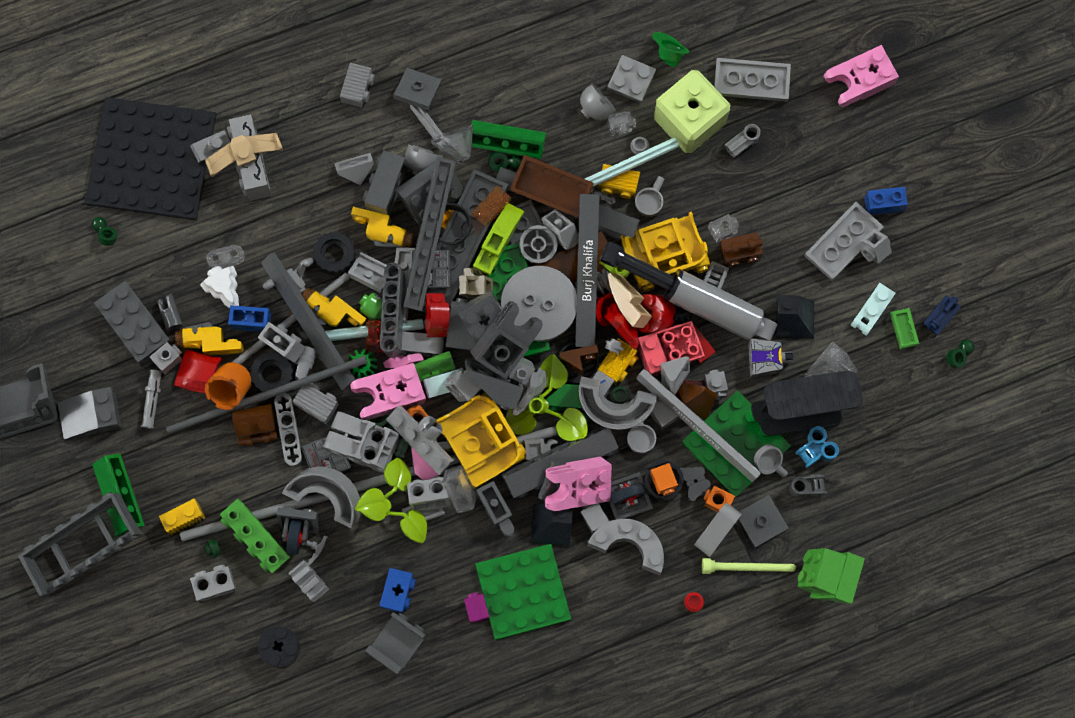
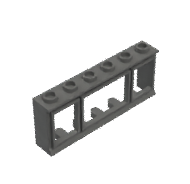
(64, 530)

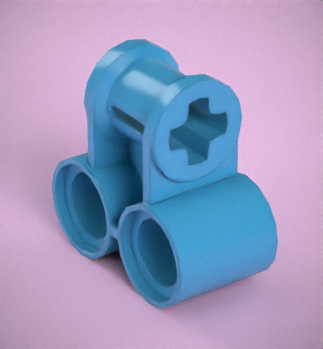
(814, 449)

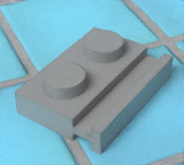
(368, 272)

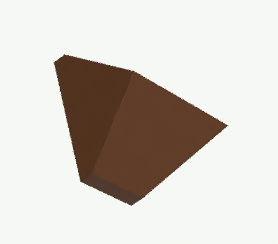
(697, 399)

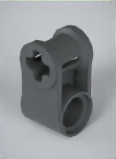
(812, 486)

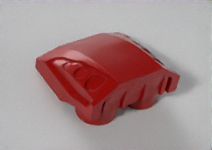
(622, 326)
(196, 371)

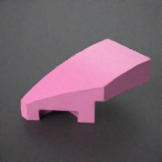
(402, 360)
(421, 467)

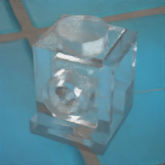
(620, 123)
(720, 233)

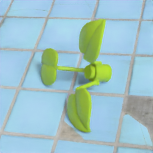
(572, 423)
(377, 506)

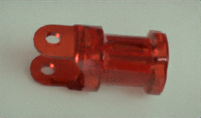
(373, 337)

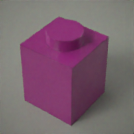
(476, 608)

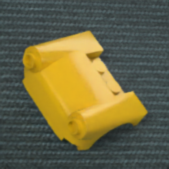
(668, 247)
(481, 439)

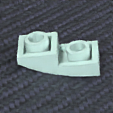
(435, 385)

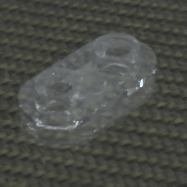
(225, 258)

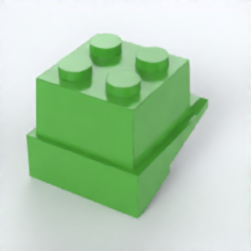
(830, 575)

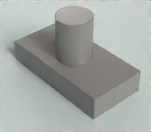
(209, 145)

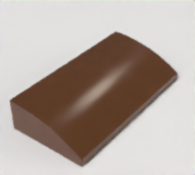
(550, 185)
(567, 260)

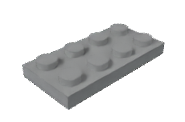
(752, 79)
(842, 241)

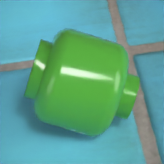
(371, 306)

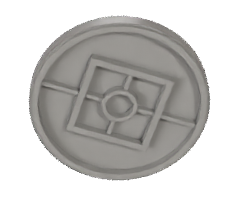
(544, 295)

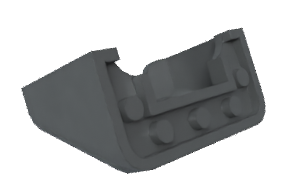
(27, 403)

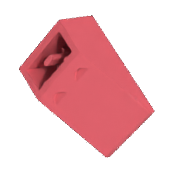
(669, 345)

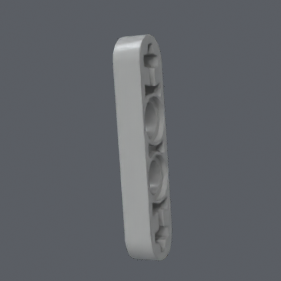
(286, 430)

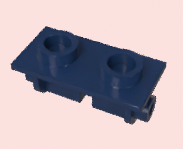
(942, 314)

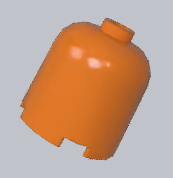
(228, 385)

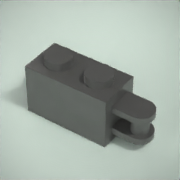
(496, 508)

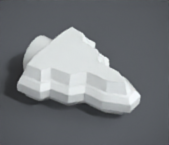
(222, 285)

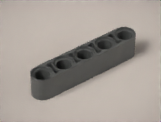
(395, 318)

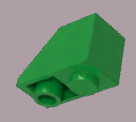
(565, 398)

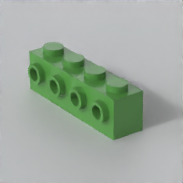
(255, 535)

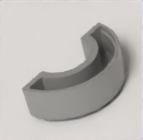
(611, 414)
(331, 484)
(632, 532)

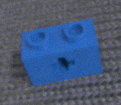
(886, 201)
(248, 318)
(396, 579)

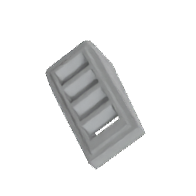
(719, 268)

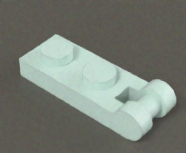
(873, 308)

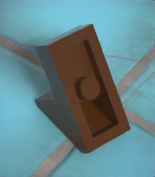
(573, 357)

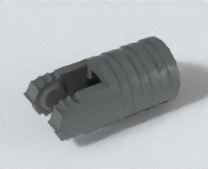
(170, 315)

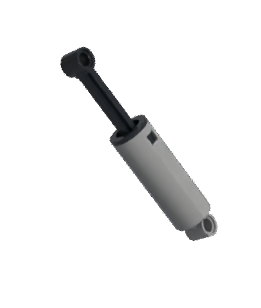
(697, 296)

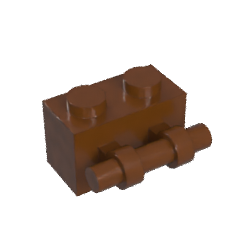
(741, 249)
(254, 421)

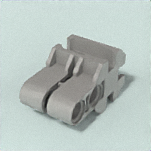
(356, 449)

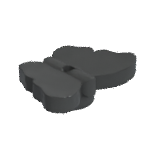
(695, 489)

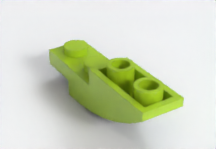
(498, 239)

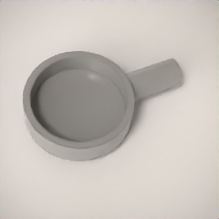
(649, 200)
(641, 438)
(769, 459)

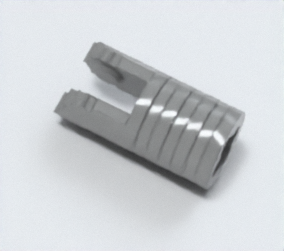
(305, 362)

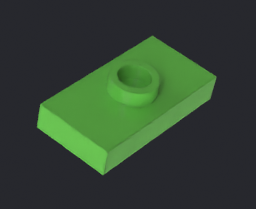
(904, 328)
(435, 366)

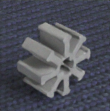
(308, 581)

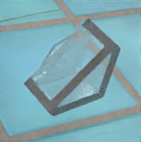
(456, 143)

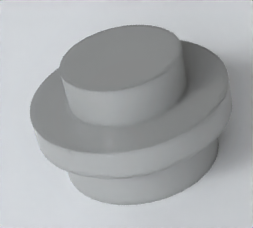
(639, 145)
(614, 345)

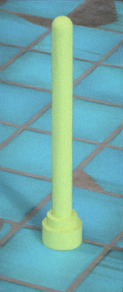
(710, 566)

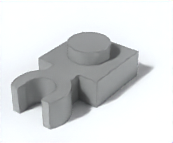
(537, 447)

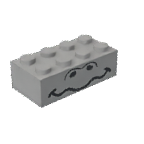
(253, 175)

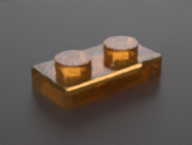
(491, 206)

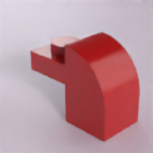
(437, 315)

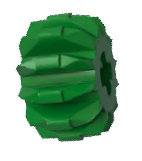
(369, 366)

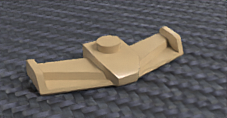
(242, 151)

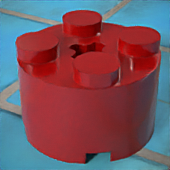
(661, 312)

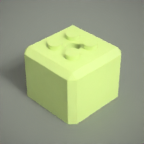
(690, 125)

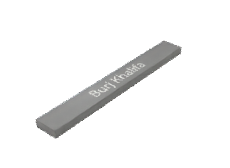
(698, 425)

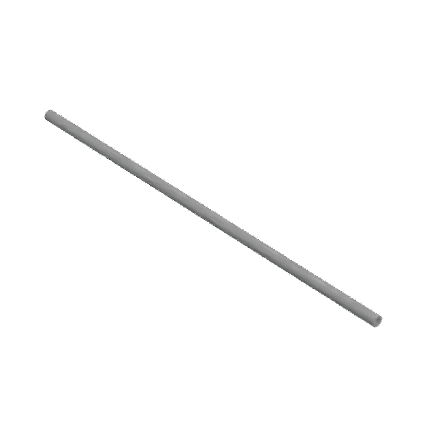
(317, 498)

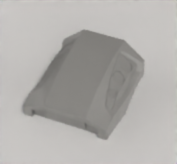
(532, 390)

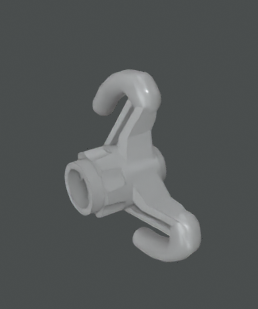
(295, 275)

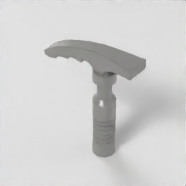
(319, 548)

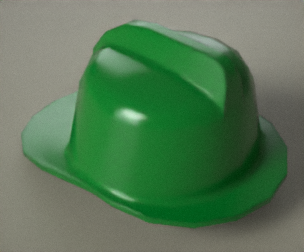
(669, 48)

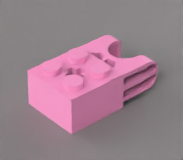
(858, 78)
(385, 392)
(580, 484)

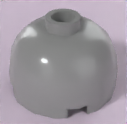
(595, 104)
(419, 158)
(538, 244)

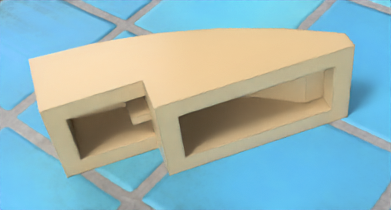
(628, 300)

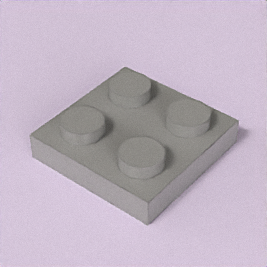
(631, 79)

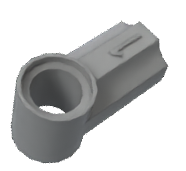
(742, 141)

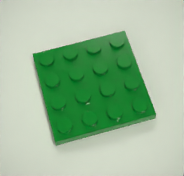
(737, 427)
(523, 591)

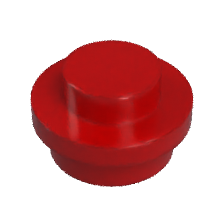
(693, 602)

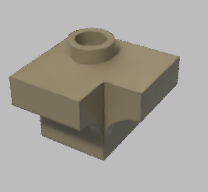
(473, 285)

